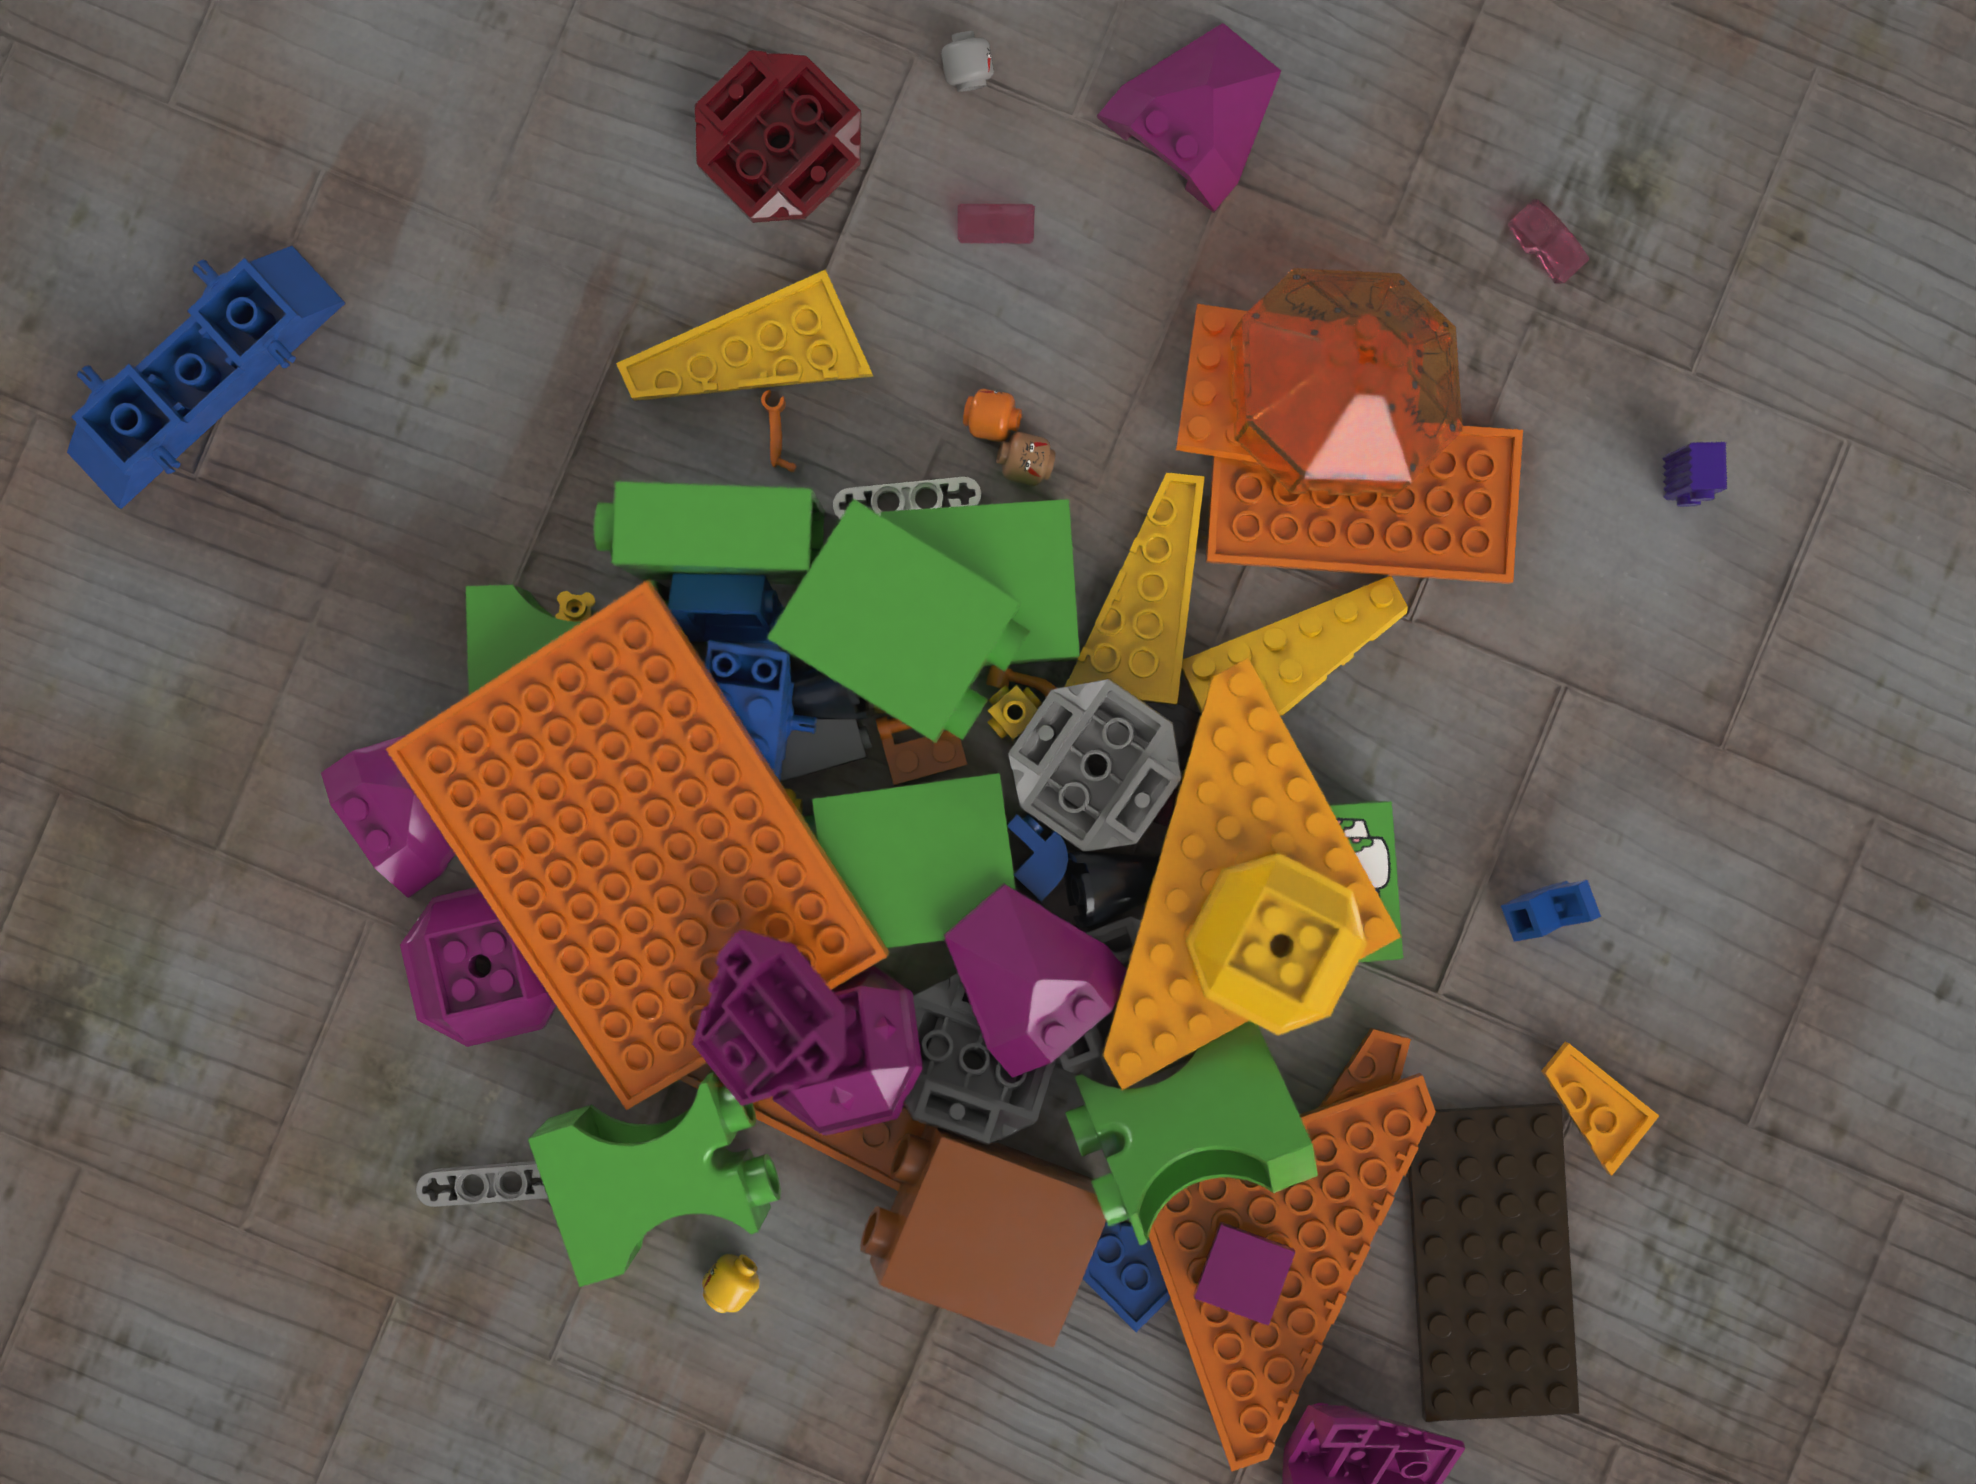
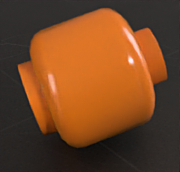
(991, 415)

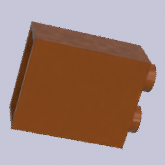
(985, 1233)

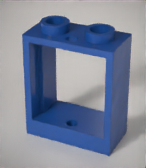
(724, 607)

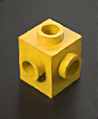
(1002, 701)

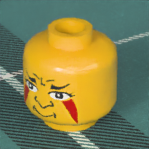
(730, 1283)

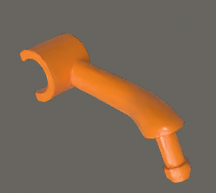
(776, 432)
(999, 679)

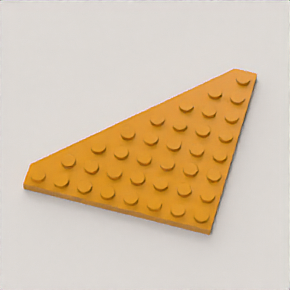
(1236, 803)

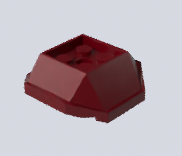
(768, 99)

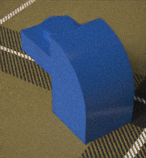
(1046, 863)
(1549, 909)

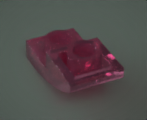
(1545, 235)

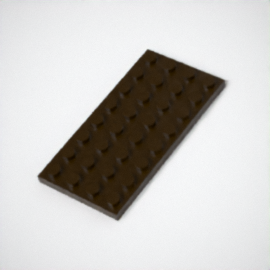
(1493, 1265)

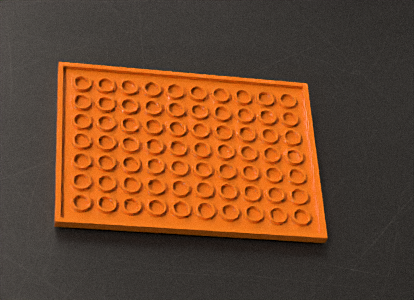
(629, 835)

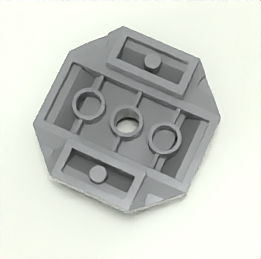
(1055, 775)

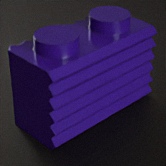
(1695, 473)

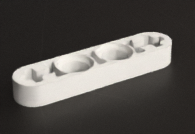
(907, 493)

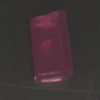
(996, 223)

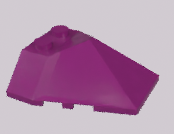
(1199, 110)
(387, 818)
(1031, 978)
(769, 1020)
(1361, 1448)

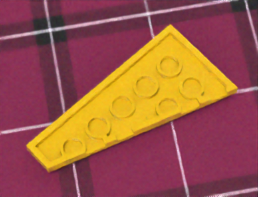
(771, 342)
(1145, 615)
(1303, 648)

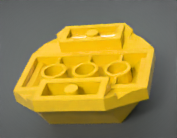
(1235, 933)

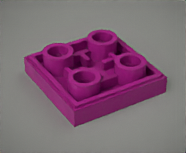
(1244, 1273)

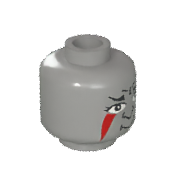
(967, 61)

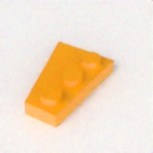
(1599, 1106)

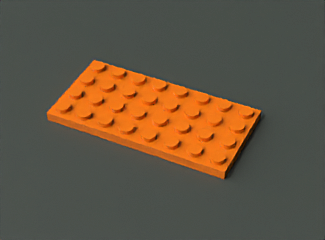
(1444, 525)

